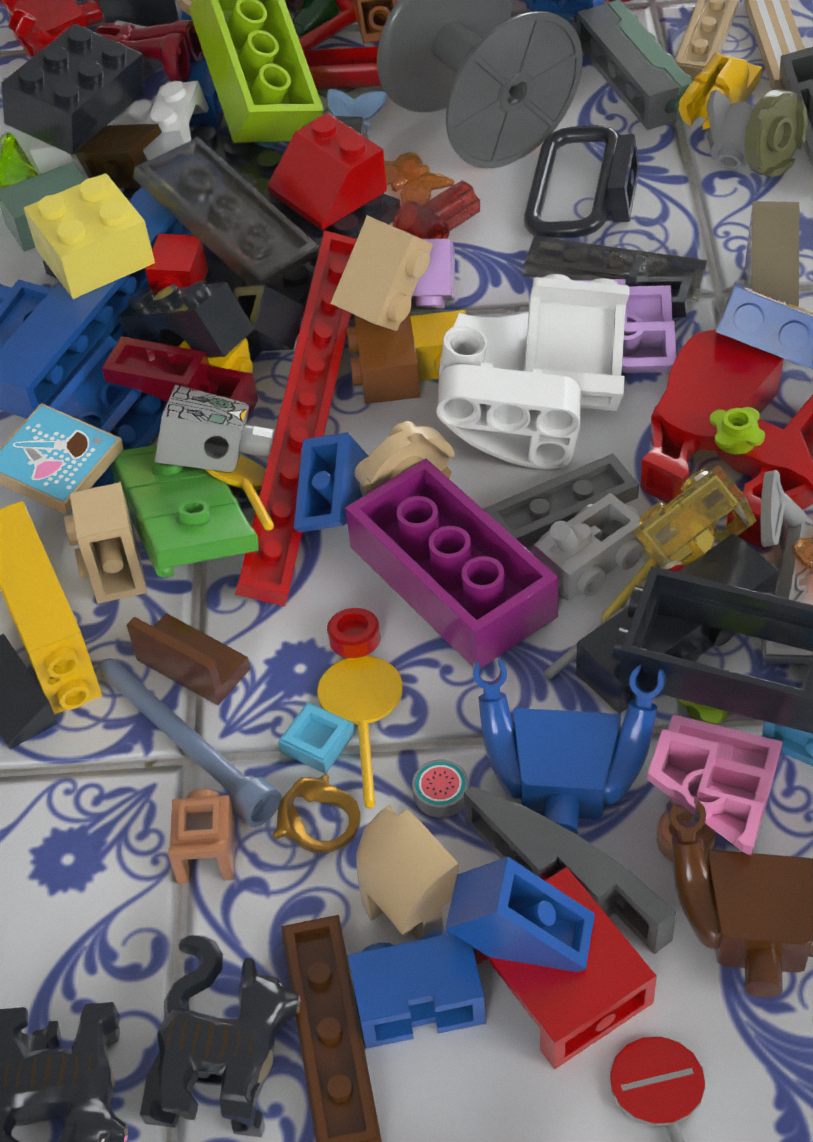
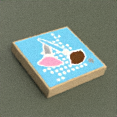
(55, 457)

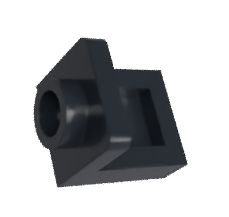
(681, 286)

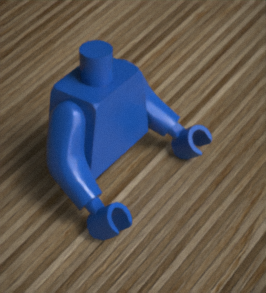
(566, 760)

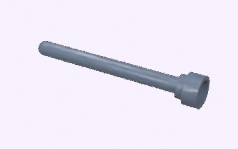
(251, 797)

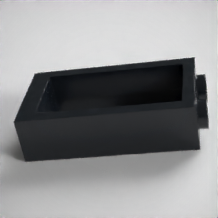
(727, 609)

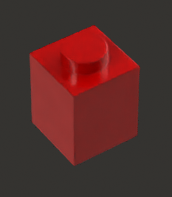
(177, 261)

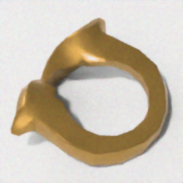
(321, 791)

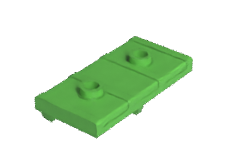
(180, 511)

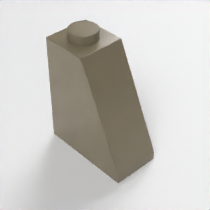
(774, 250)

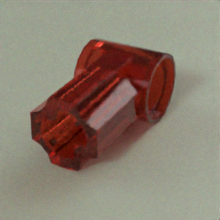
(439, 214)

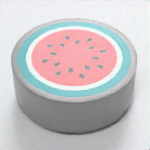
(440, 788)

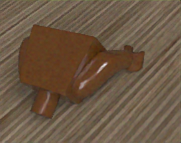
(745, 905)

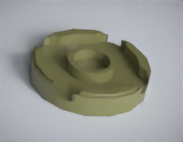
(774, 132)

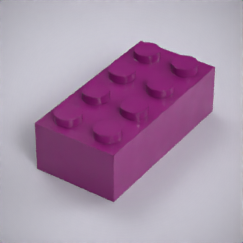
(452, 563)

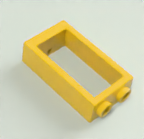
(43, 614)

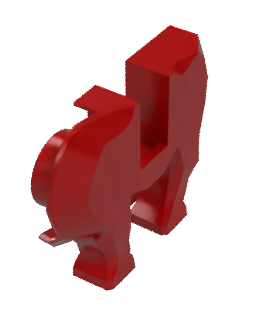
(725, 375)

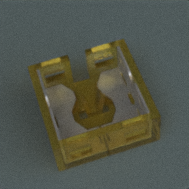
(701, 504)

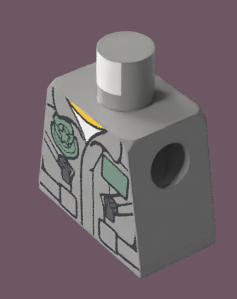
(208, 431)

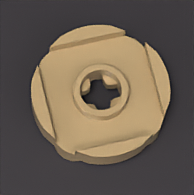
(402, 450)

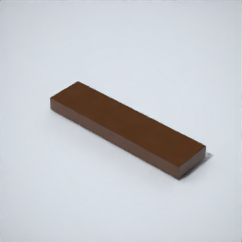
(330, 1033)

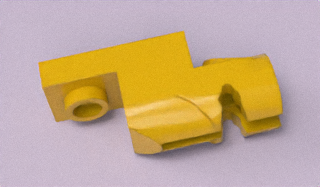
(725, 73)

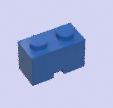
(416, 987)

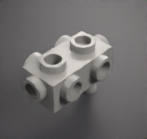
(591, 546)

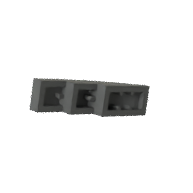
(549, 848)

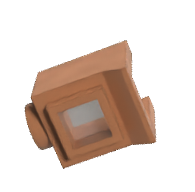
(202, 829)

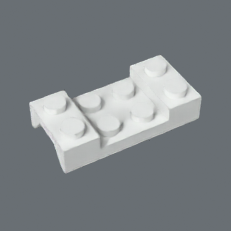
(170, 111)

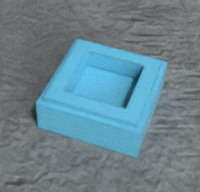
(316, 737)

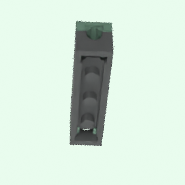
(632, 63)

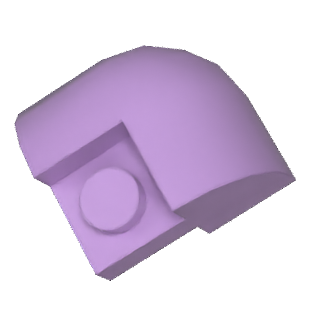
(648, 330)

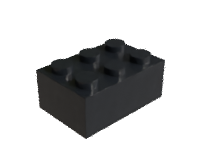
(72, 88)

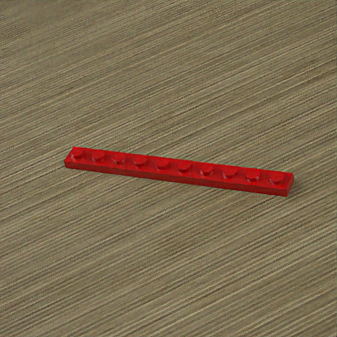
(302, 416)

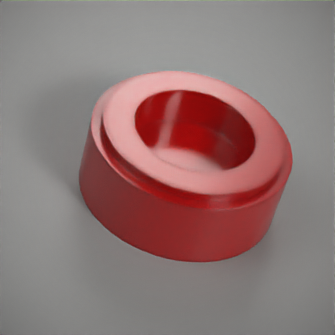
(353, 632)

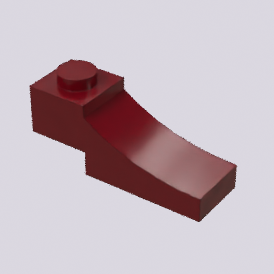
(159, 367)

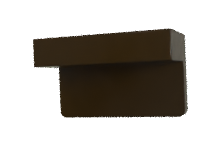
(117, 152)

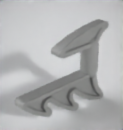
(774, 509)

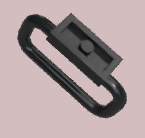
(614, 187)

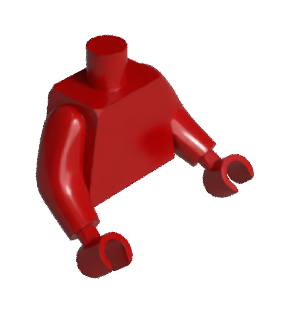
(42, 21)

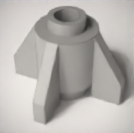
(727, 130)

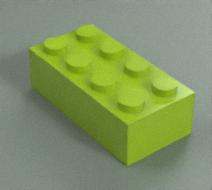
(256, 68)

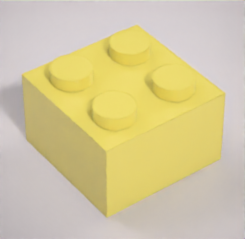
(89, 235)

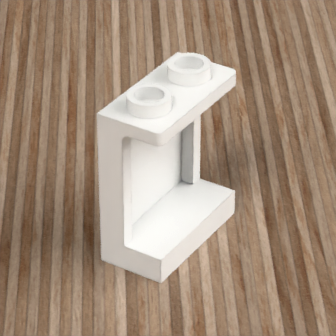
(579, 335)

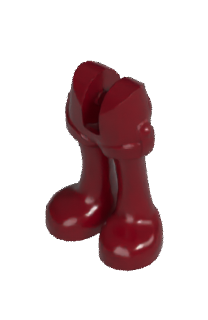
(170, 43)

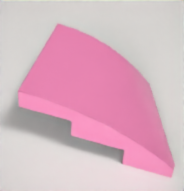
(723, 769)

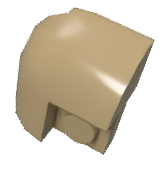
(404, 873)

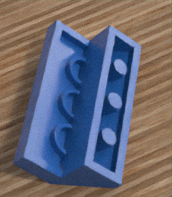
(109, 406)

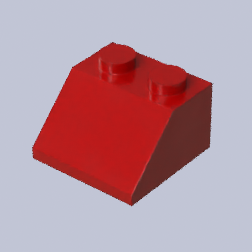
(328, 171)

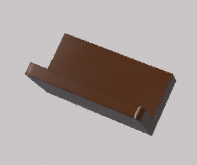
(188, 656)

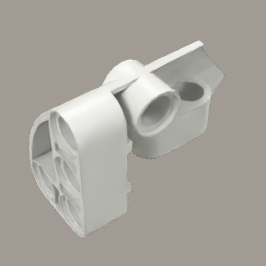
(499, 405)

